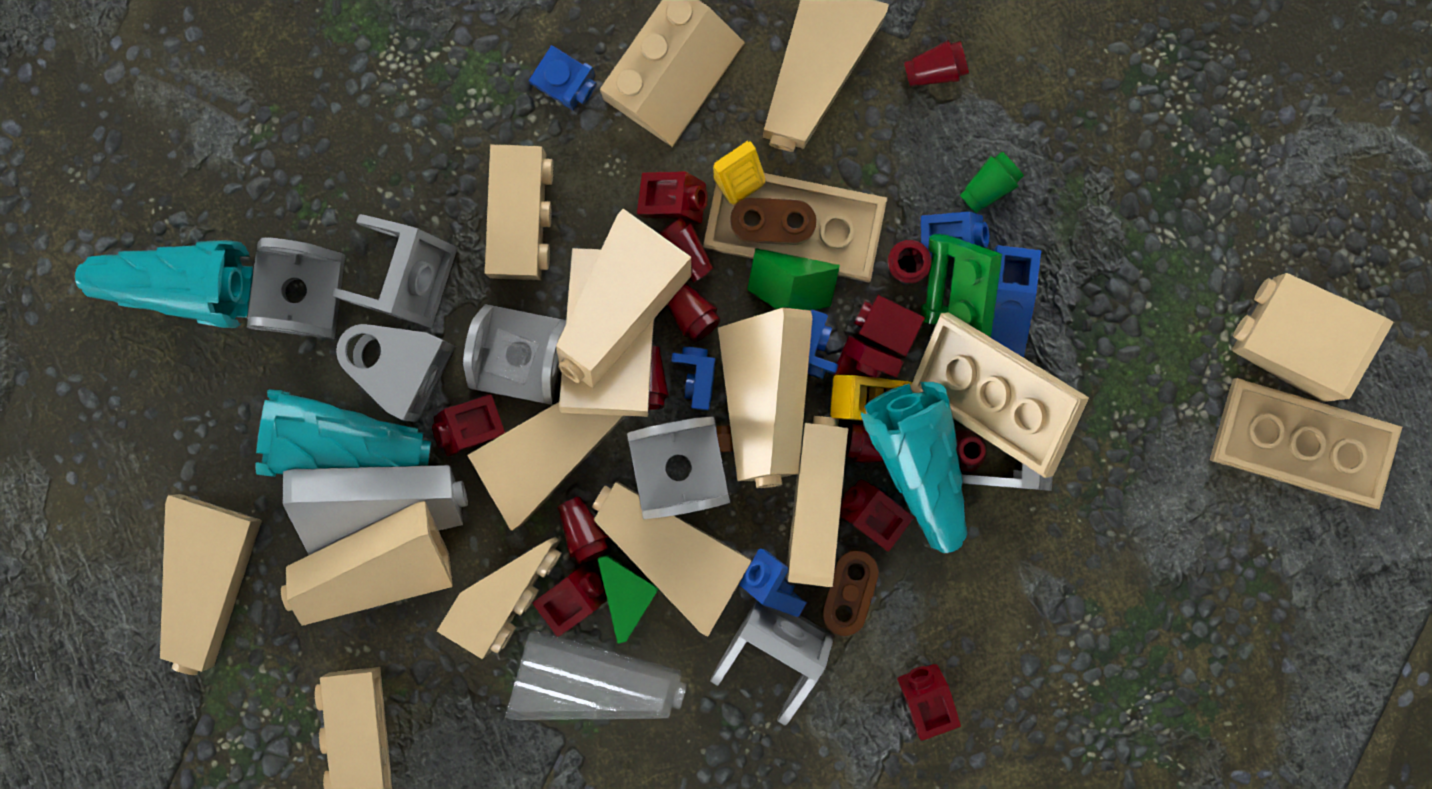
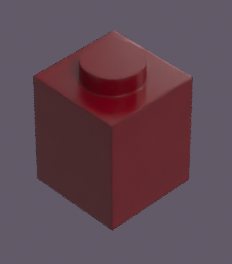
(888, 326)

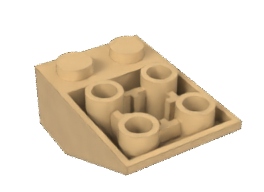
(485, 610)

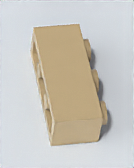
(517, 212)
(354, 730)

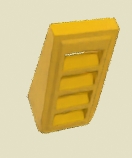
(739, 173)
(850, 394)

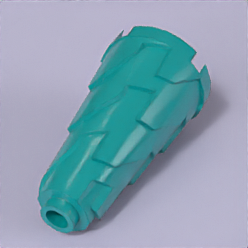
(180, 281)
(316, 435)
(920, 452)

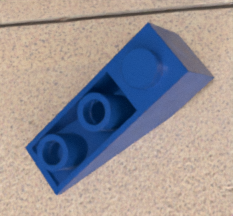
(1015, 296)

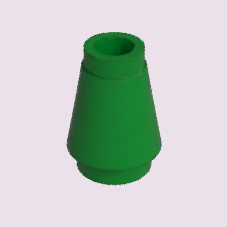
(992, 182)

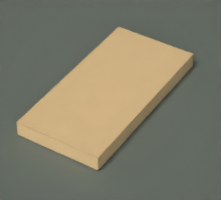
(844, 231)
(627, 383)
(1001, 394)
(1306, 443)

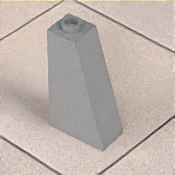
(342, 501)

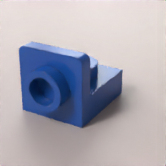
(564, 78)
(961, 225)
(819, 338)
(698, 385)
(768, 584)

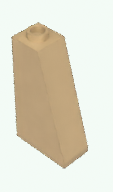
(819, 59)
(621, 297)
(766, 392)
(536, 458)
(817, 503)
(675, 555)
(370, 568)
(201, 578)

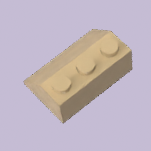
(672, 67)

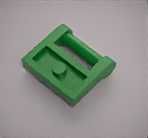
(972, 286)

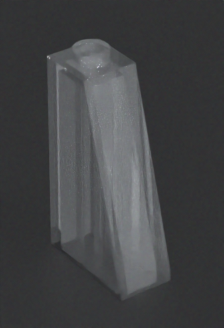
(588, 682)

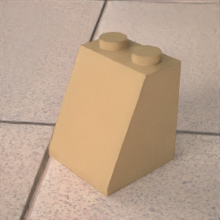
(1310, 337)

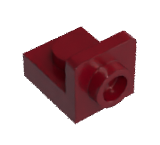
(672, 196)
(866, 360)
(467, 425)
(874, 514)
(571, 600)
(929, 701)

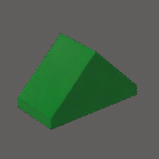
(792, 280)
(626, 594)

